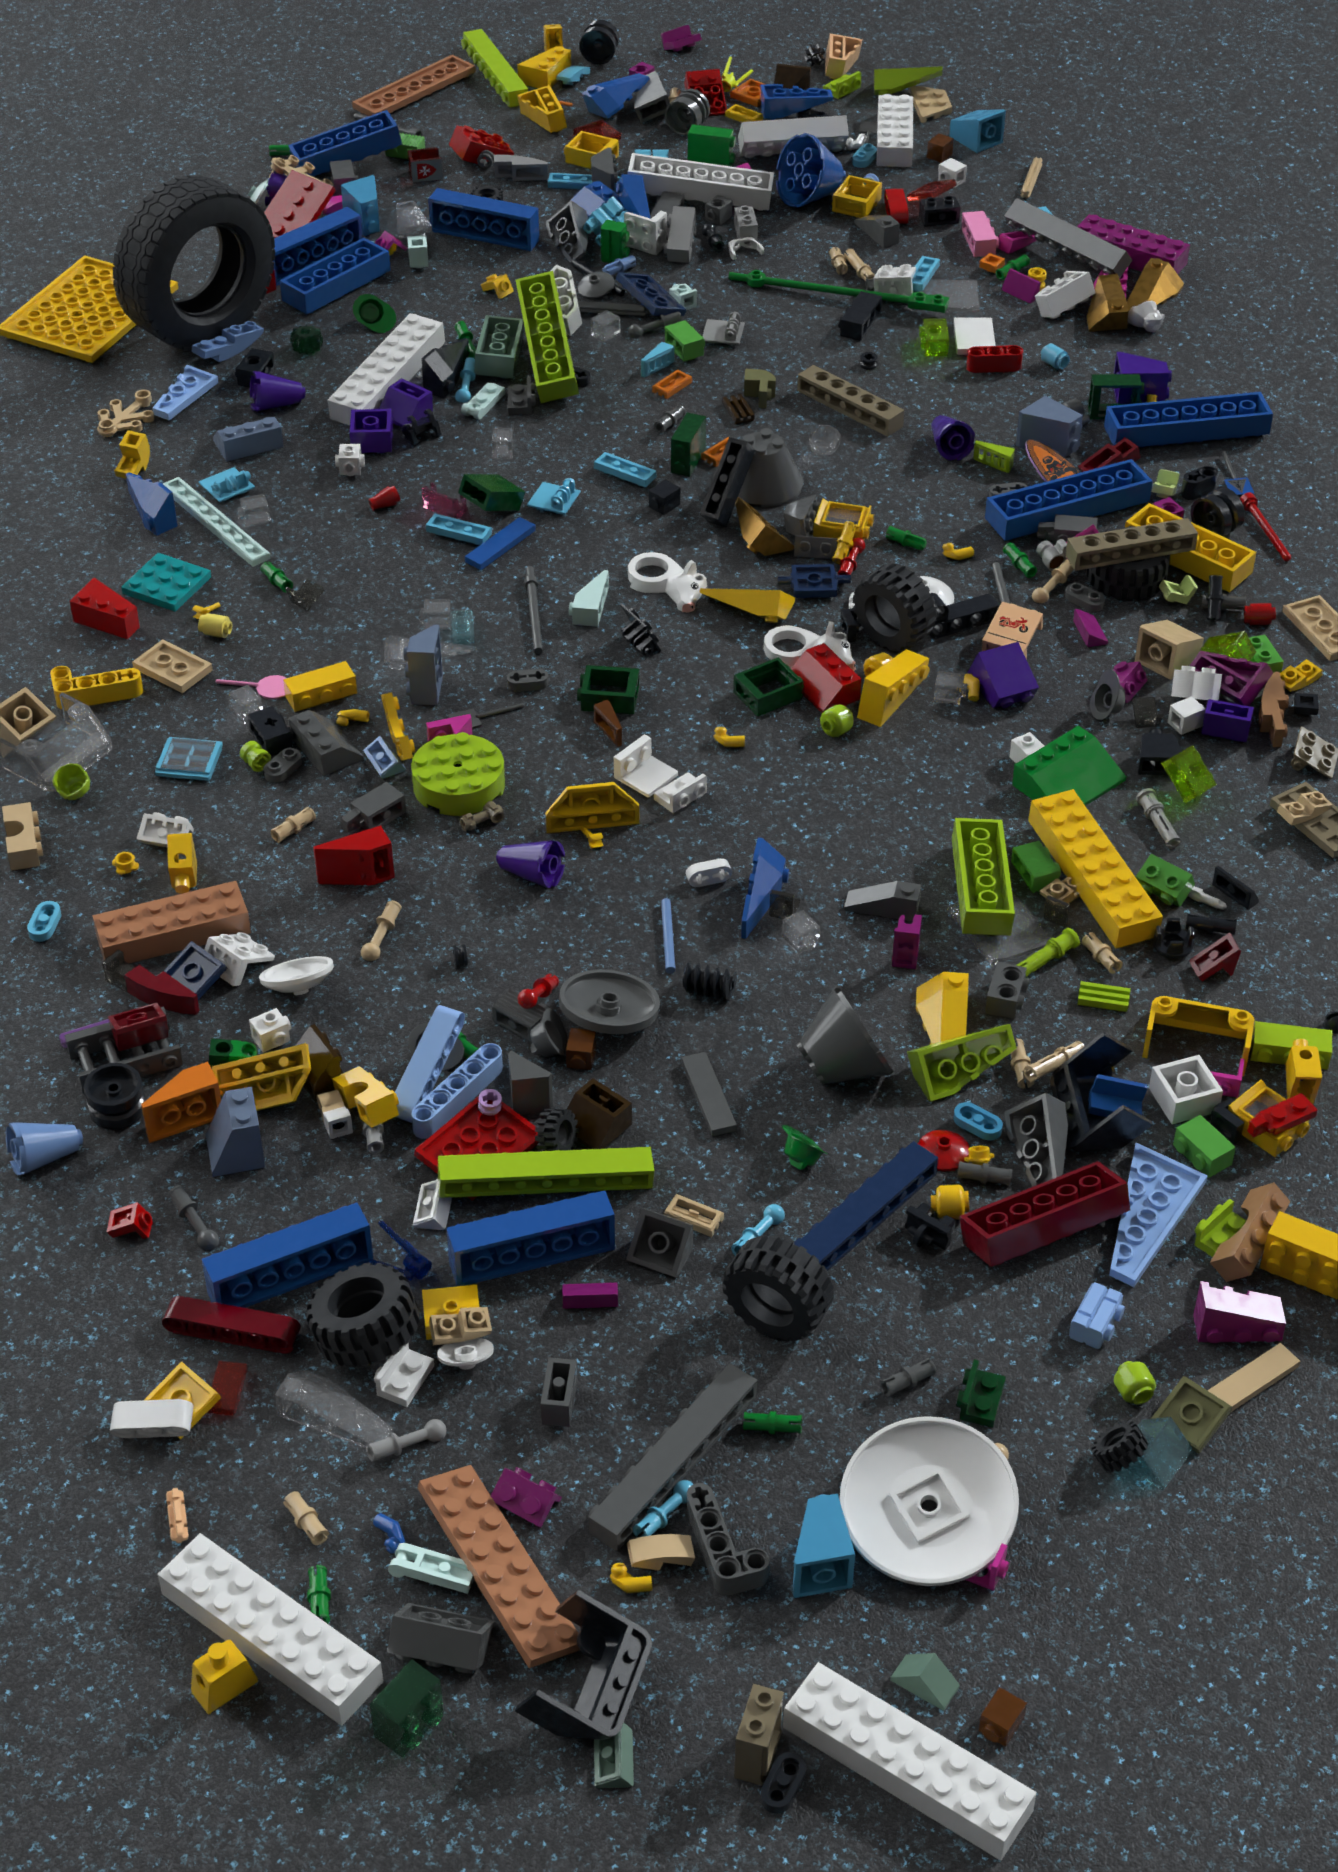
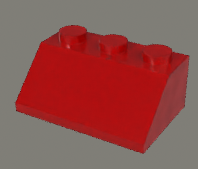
(827, 678)

